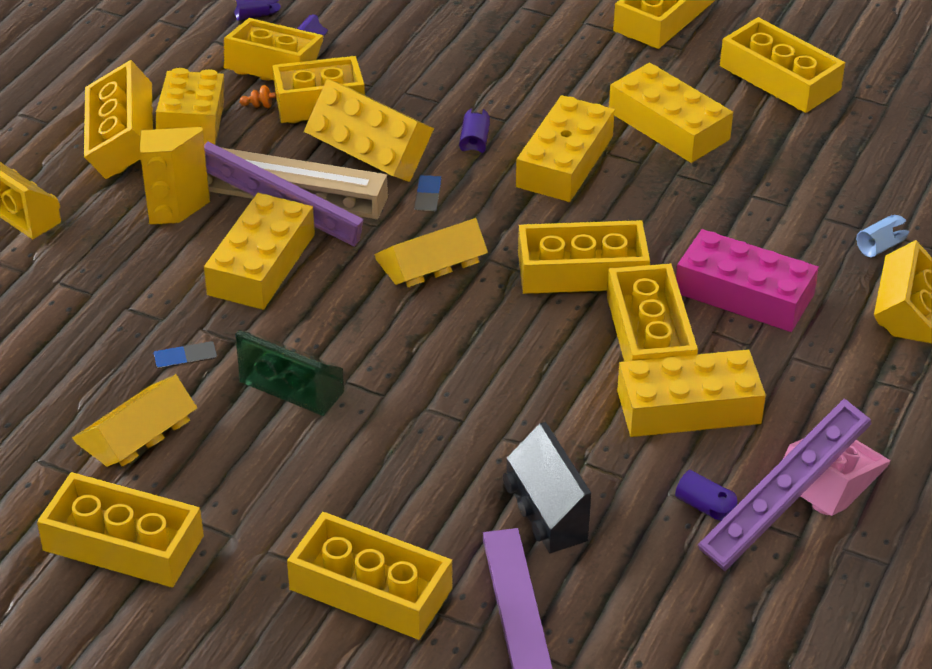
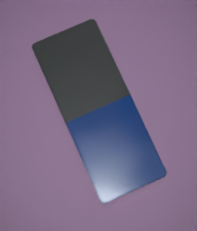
(427, 193)
(185, 354)

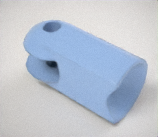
(880, 236)

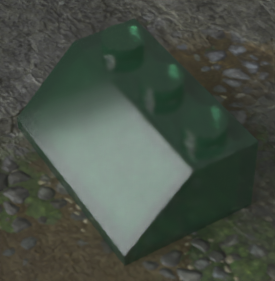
(288, 373)

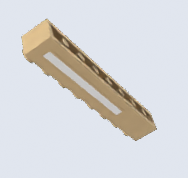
(350, 189)

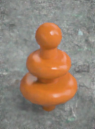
(265, 97)

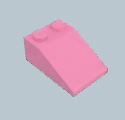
(844, 478)

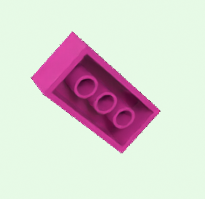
(746, 280)

